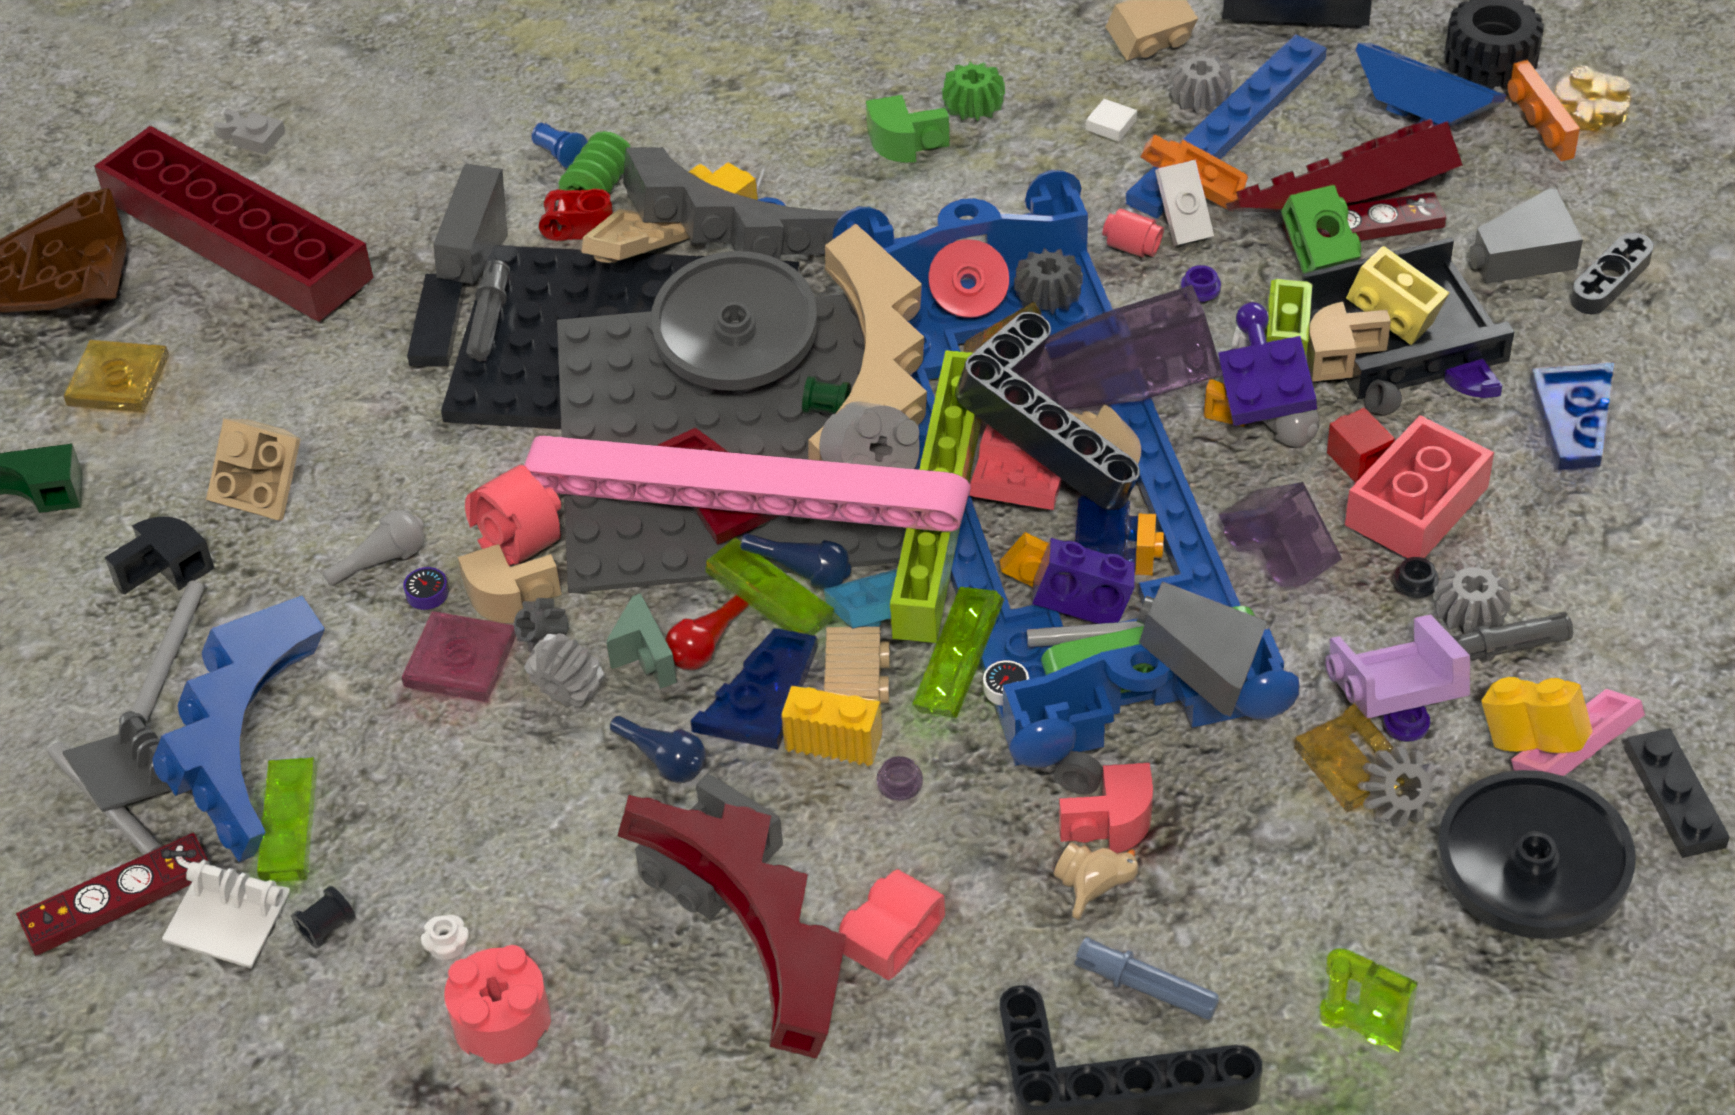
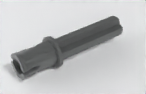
(489, 298)

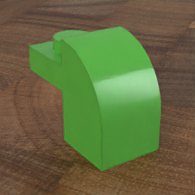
(901, 134)

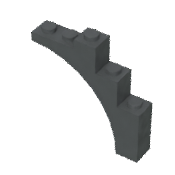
(710, 214)

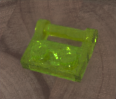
(1383, 1004)

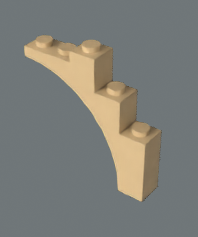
(884, 302)

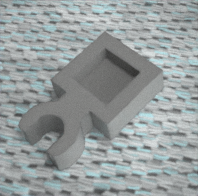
(251, 133)

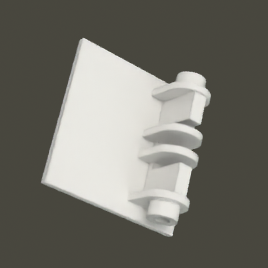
(225, 914)

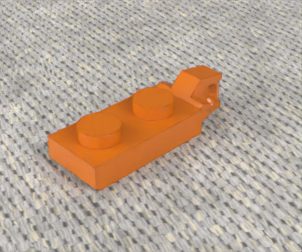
(1217, 178)

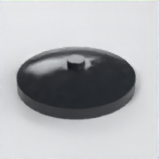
(1536, 854)

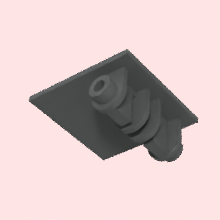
(119, 766)

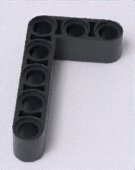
(999, 396)
(1114, 1079)

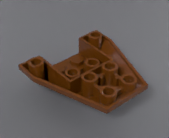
(64, 257)

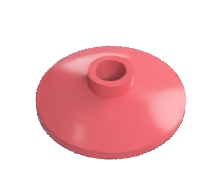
(974, 261)

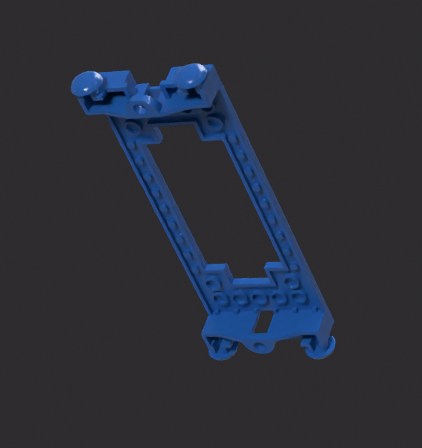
(1070, 707)

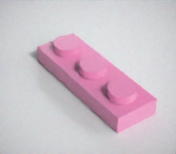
(1609, 717)

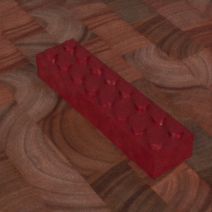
(236, 223)

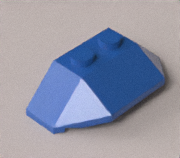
(1423, 89)

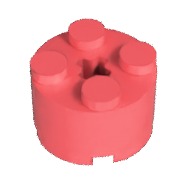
(515, 514)
(497, 1004)

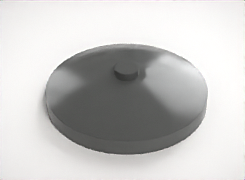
(734, 320)

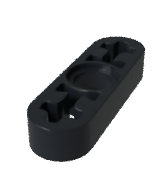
(1614, 258)

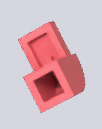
(1118, 815)

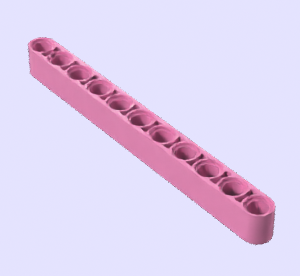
(750, 483)

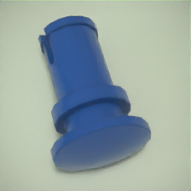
(562, 144)

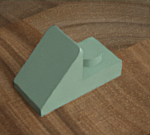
(639, 638)

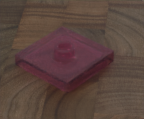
(459, 656)

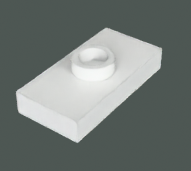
(1184, 203)

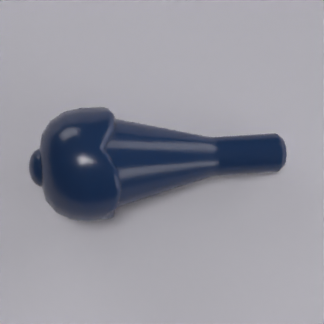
(822, 563)
(675, 753)

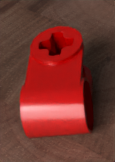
(577, 213)

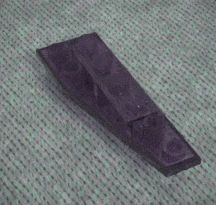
(1129, 353)

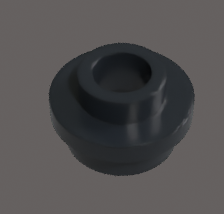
(1416, 577)

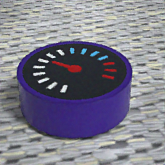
(426, 588)

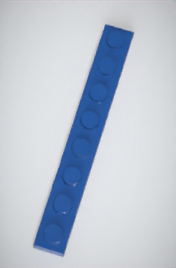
(1239, 112)

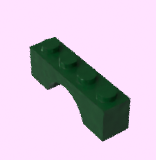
(44, 476)

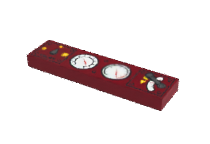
(1392, 217)
(110, 895)

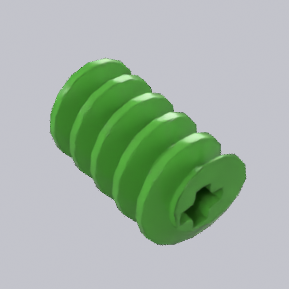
(597, 164)

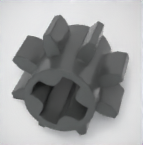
(538, 620)

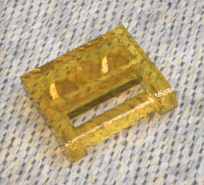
(1338, 759)

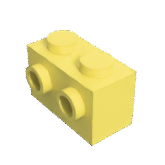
(1396, 286)

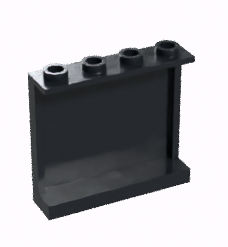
(1455, 338)

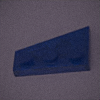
(1574, 411)
(753, 702)

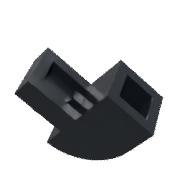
(161, 547)

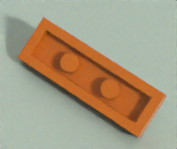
(1543, 110)

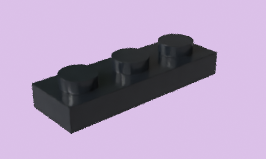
(1676, 793)

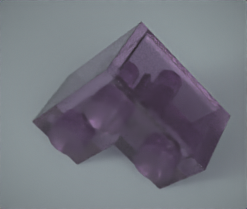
(1286, 530)

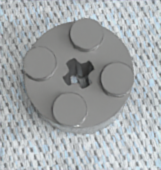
(870, 436)

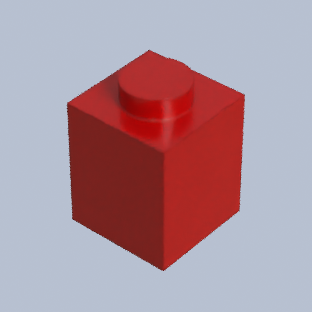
(1357, 442)

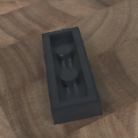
(436, 322)

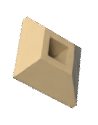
(253, 467)

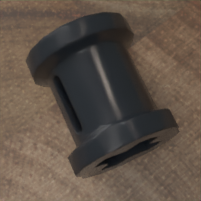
(323, 916)

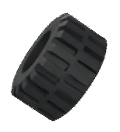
(1490, 38)

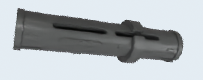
(1487, 642)

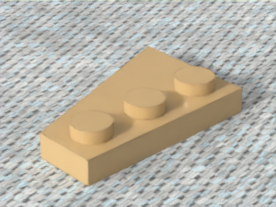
(626, 235)

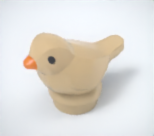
(1093, 872)

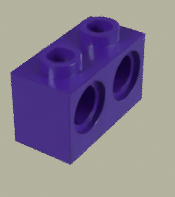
(1081, 590)

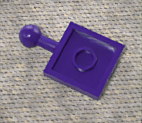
(1266, 376)

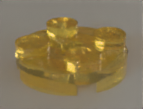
(1609, 95)

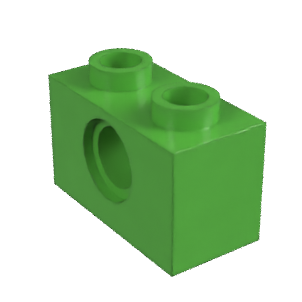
(1323, 210)

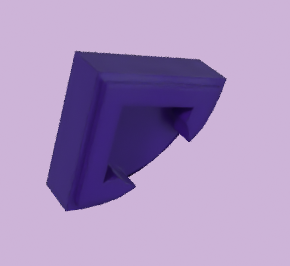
(1474, 380)

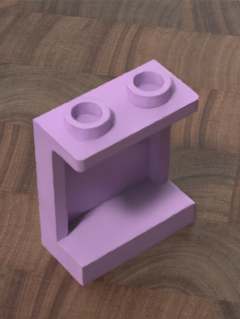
(1402, 675)

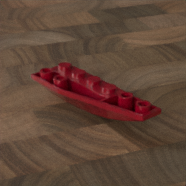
(1364, 170)

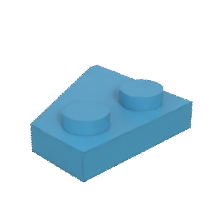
(863, 600)

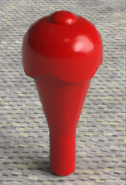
(695, 640)

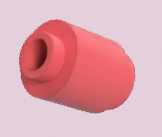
(1133, 233)

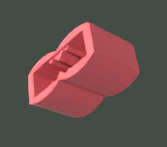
(892, 923)

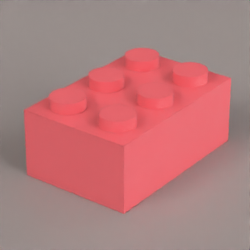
(1419, 488)

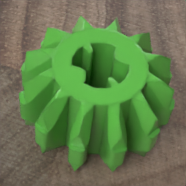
(973, 91)

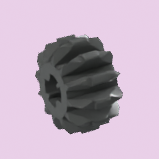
(1048, 280)

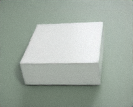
(1111, 120)

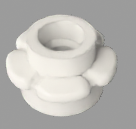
(448, 945)

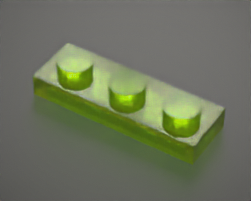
(769, 589)
(958, 652)
(287, 820)

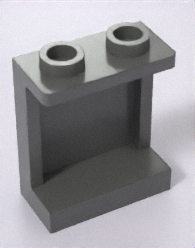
(686, 887)

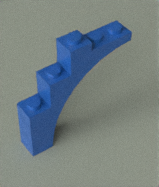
(212, 706)

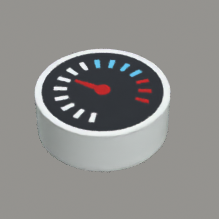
(1000, 674)

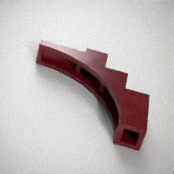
(768, 899)

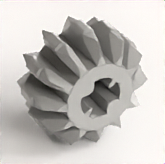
(1200, 82)
(1472, 597)
(564, 670)
(1383, 781)

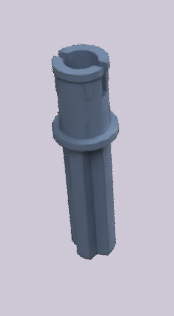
(1145, 978)

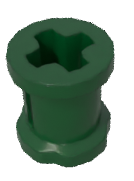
(824, 396)

